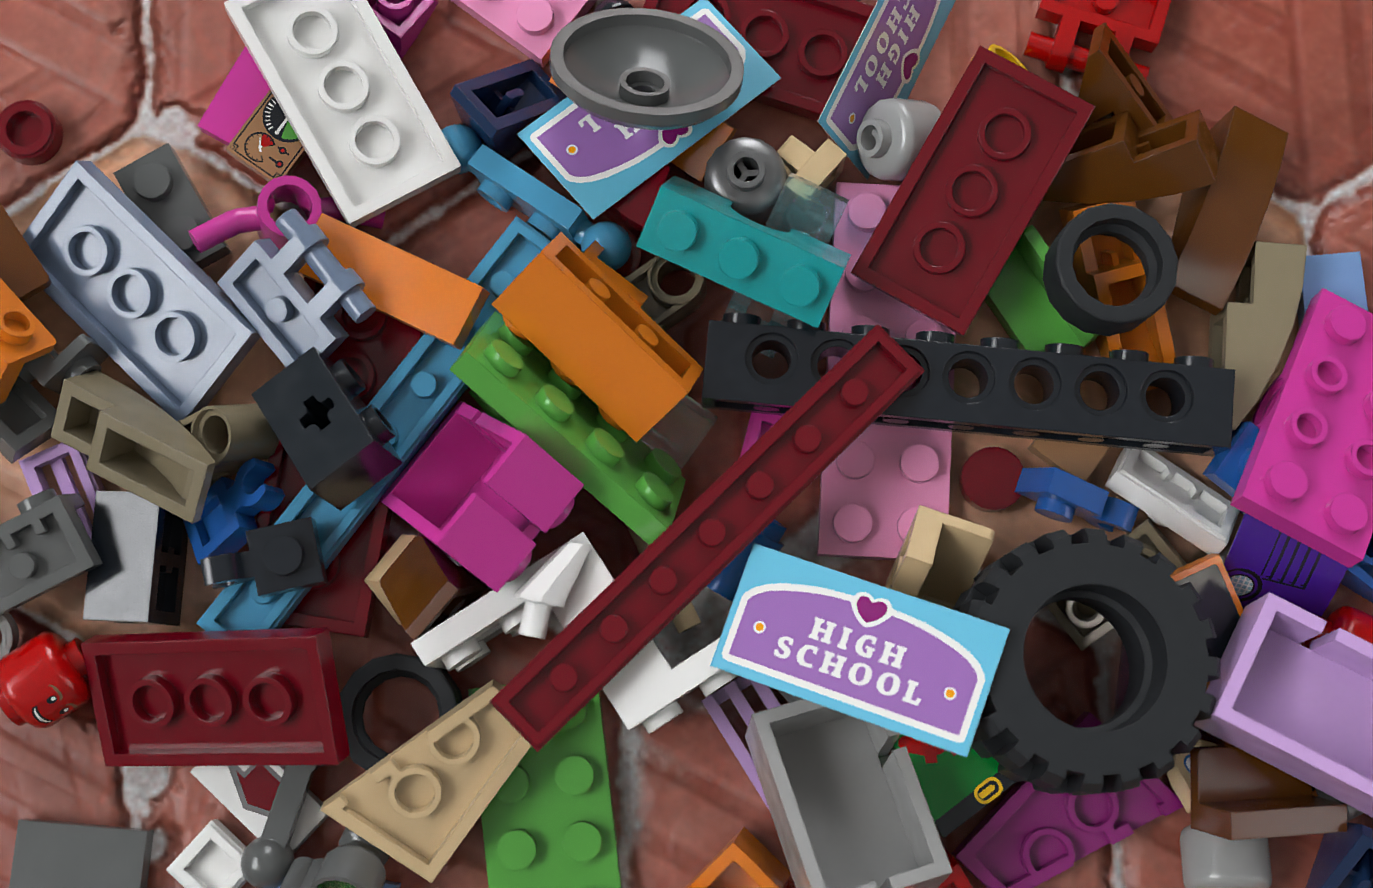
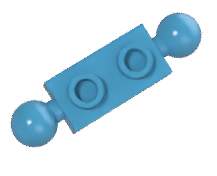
(548, 211)

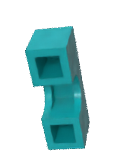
(762, 263)

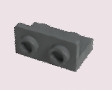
(43, 548)

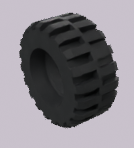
(1162, 648)

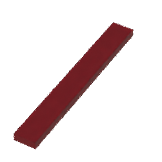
(705, 538)

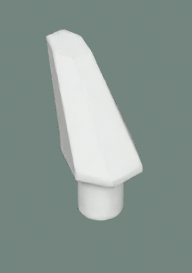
(550, 588)

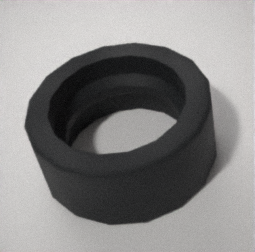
(1147, 241)
(370, 676)

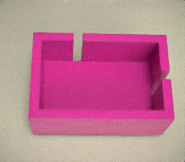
(483, 494)

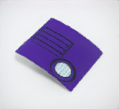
(1273, 562)

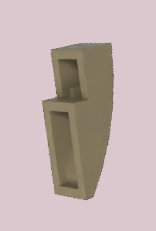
(1256, 327)
(134, 443)

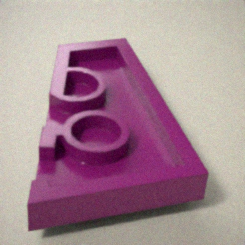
(1043, 834)

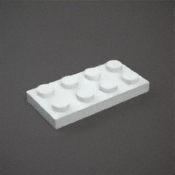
(346, 100)

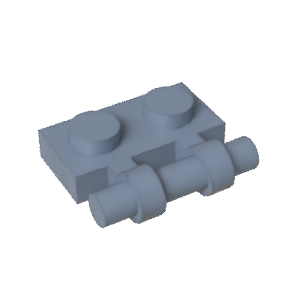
(280, 302)

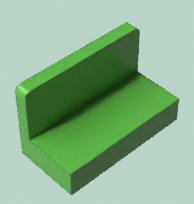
(1022, 301)

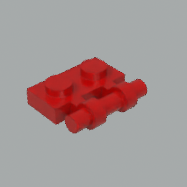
(1131, 21)

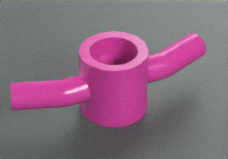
(258, 218)

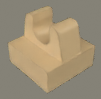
(818, 167)

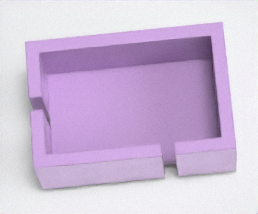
(1297, 703)

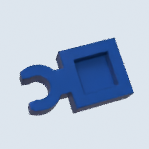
(1065, 495)
(232, 509)

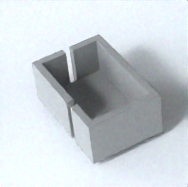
(837, 807)

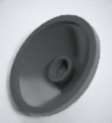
(646, 68)

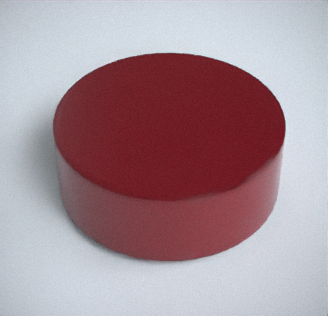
(30, 132)
(990, 479)

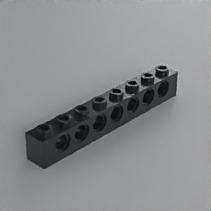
(1198, 392)

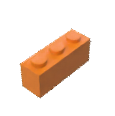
(597, 338)

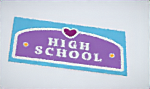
(882, 65)
(607, 160)
(861, 649)

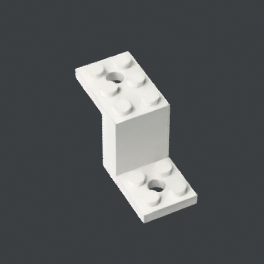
(641, 692)

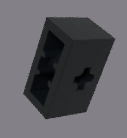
(328, 428)

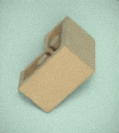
(939, 557)

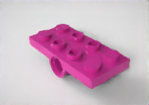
(1316, 436)

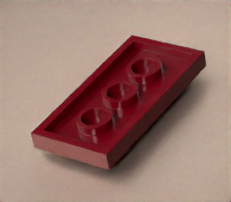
(799, 40)
(972, 190)
(217, 698)

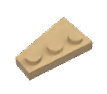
(433, 786)

